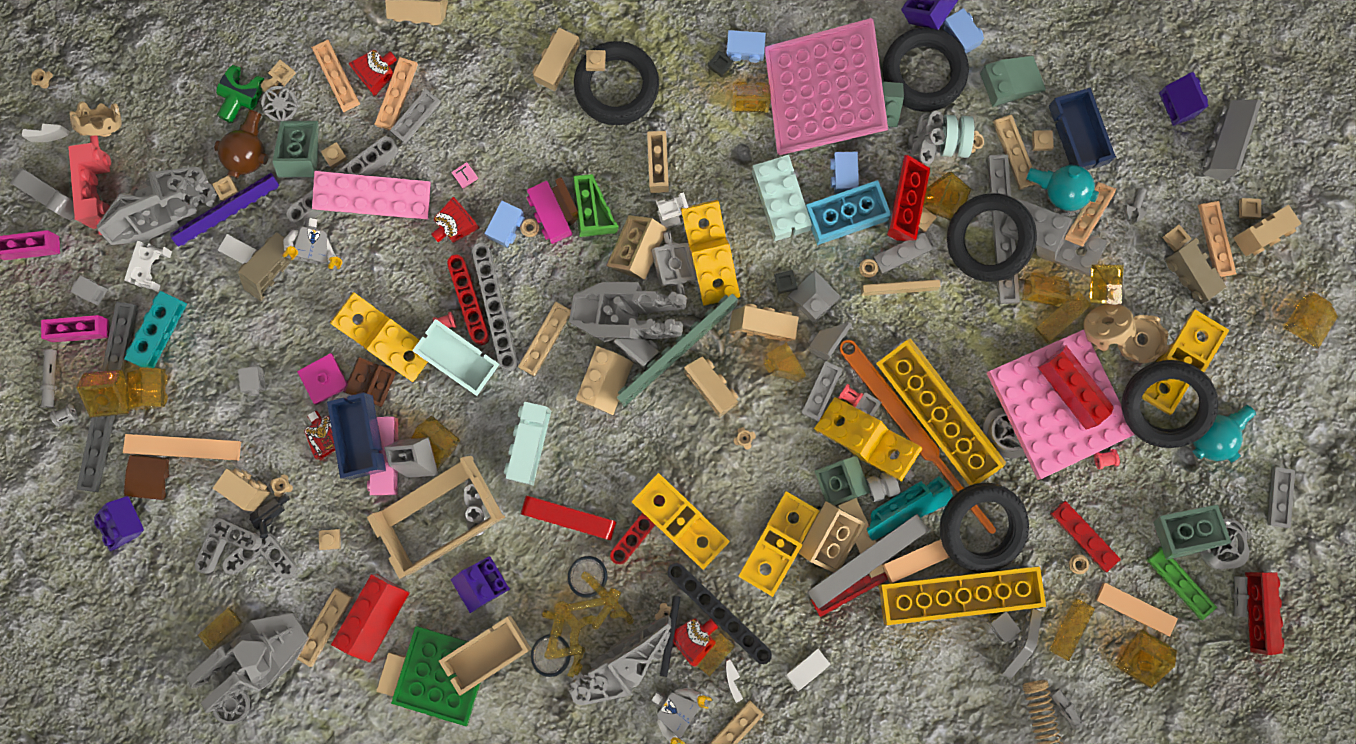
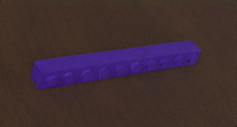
(224, 209)

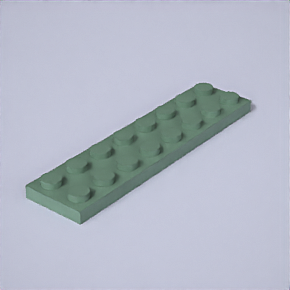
(683, 344)

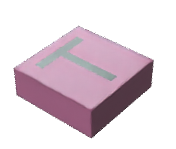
(464, 175)

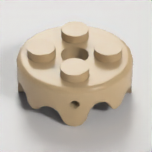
(95, 121)
(1117, 332)
(1155, 340)

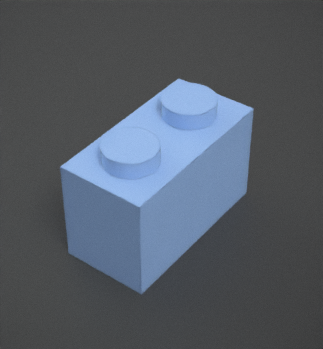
(963, 29)
(746, 46)
(844, 171)
(504, 224)

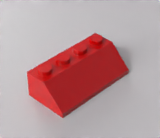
(908, 200)
(1076, 388)
(1264, 613)
(370, 618)

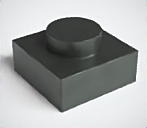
(720, 64)
(785, 282)

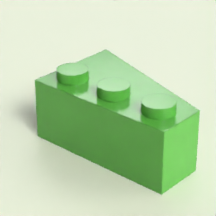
(593, 213)

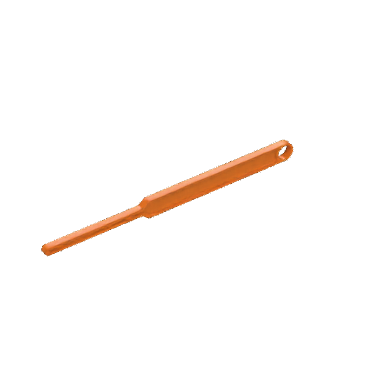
(905, 420)

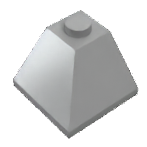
(814, 296)
(827, 340)
(638, 351)

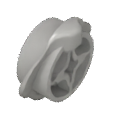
(996, 418)
(1240, 554)

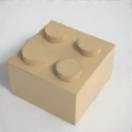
(241, 489)

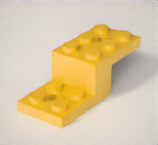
(710, 251)
(379, 336)
(1189, 350)
(868, 438)
(680, 521)
(779, 544)

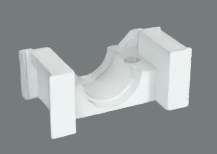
(670, 210)
(141, 264)

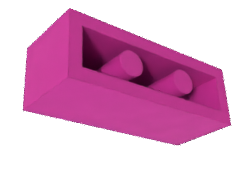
(548, 212)
(29, 245)
(75, 328)

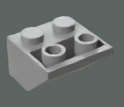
(412, 457)

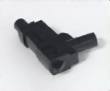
(264, 515)

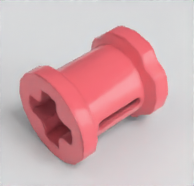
(447, 320)
(850, 395)
(1106, 459)

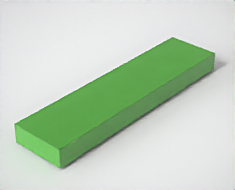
(1182, 584)

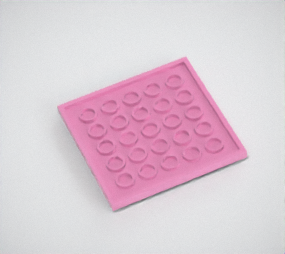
(826, 87)
(1040, 417)

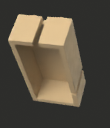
(485, 655)

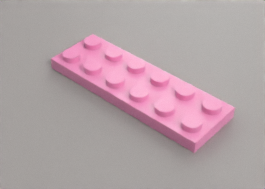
(371, 195)

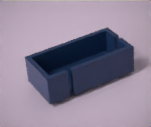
(1082, 130)
(356, 436)

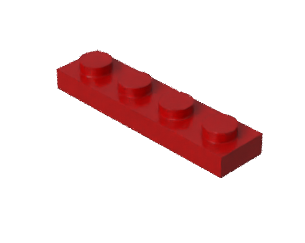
(1085, 536)
(852, 592)

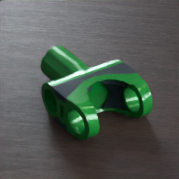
(236, 94)

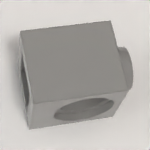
(89, 290)
(252, 380)
(1004, 627)

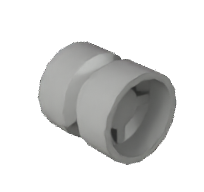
(882, 486)

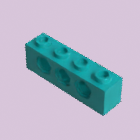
(158, 340)

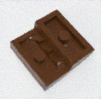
(565, 201)
(370, 379)
(146, 477)

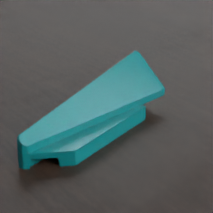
(918, 499)

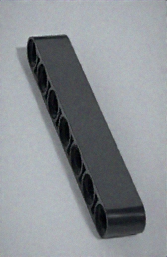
(723, 622)

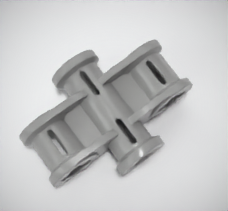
(927, 132)
(475, 510)

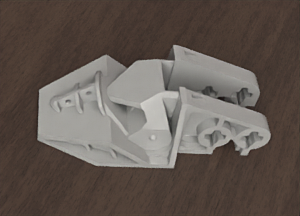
(156, 205)
(612, 312)
(263, 650)
(620, 667)

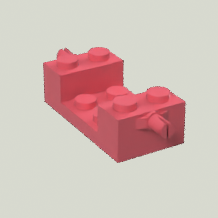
(84, 163)

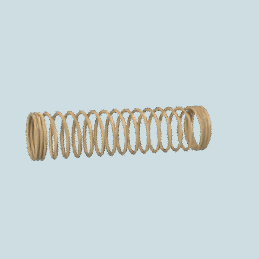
(1036, 686)

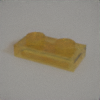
(220, 628)
(716, 654)

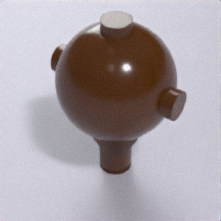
(241, 149)

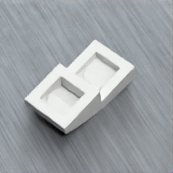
(48, 133)
(236, 249)
(807, 669)
(732, 675)

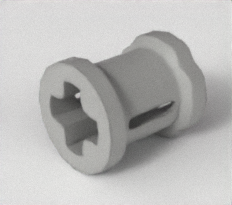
(63, 415)

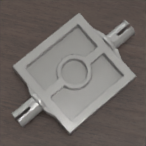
(673, 264)

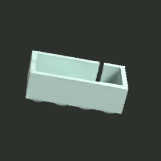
(781, 198)
(455, 357)
(528, 443)

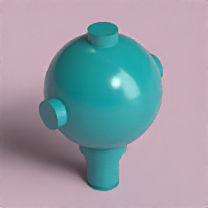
(1067, 187)
(1224, 436)

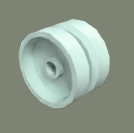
(958, 136)

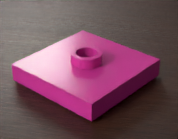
(323, 379)

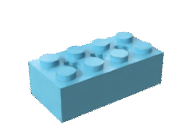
(852, 201)

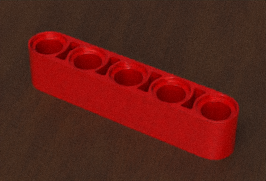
(465, 291)
(568, 517)
(635, 530)

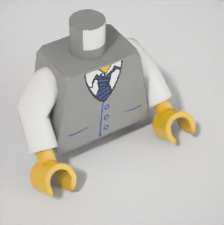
(310, 245)
(677, 711)

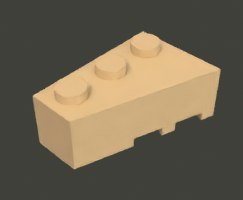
(1267, 231)
(764, 323)

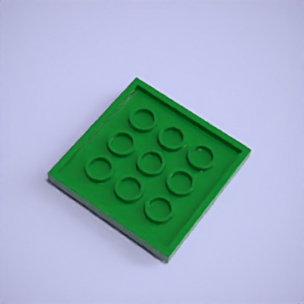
(424, 683)

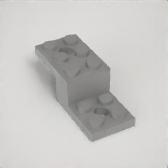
(1051, 240)

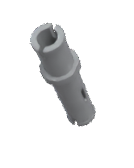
(48, 385)

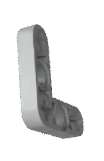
(221, 537)
(265, 550)
(1026, 646)

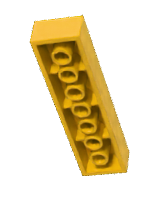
(941, 413)
(962, 595)

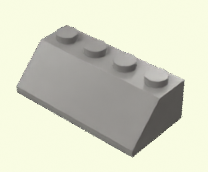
(1230, 138)

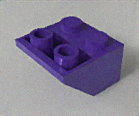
(927, 12)
(1184, 99)
(118, 523)
(479, 584)

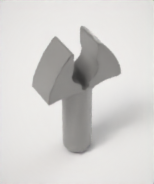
(1136, 206)

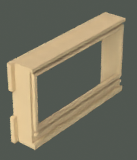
(383, 521)

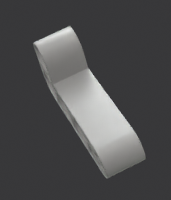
(44, 193)

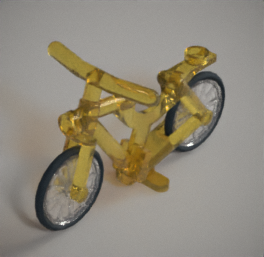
(586, 579)

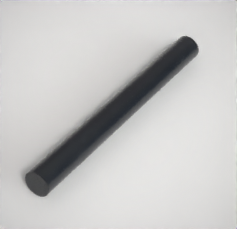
(668, 648)

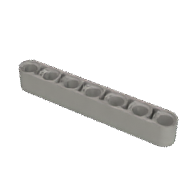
(361, 160)
(491, 298)
(867, 561)

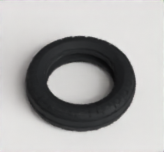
(948, 47)
(622, 114)
(1026, 237)
(1178, 436)
(1011, 545)

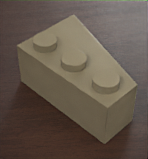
(264, 266)
(1195, 272)

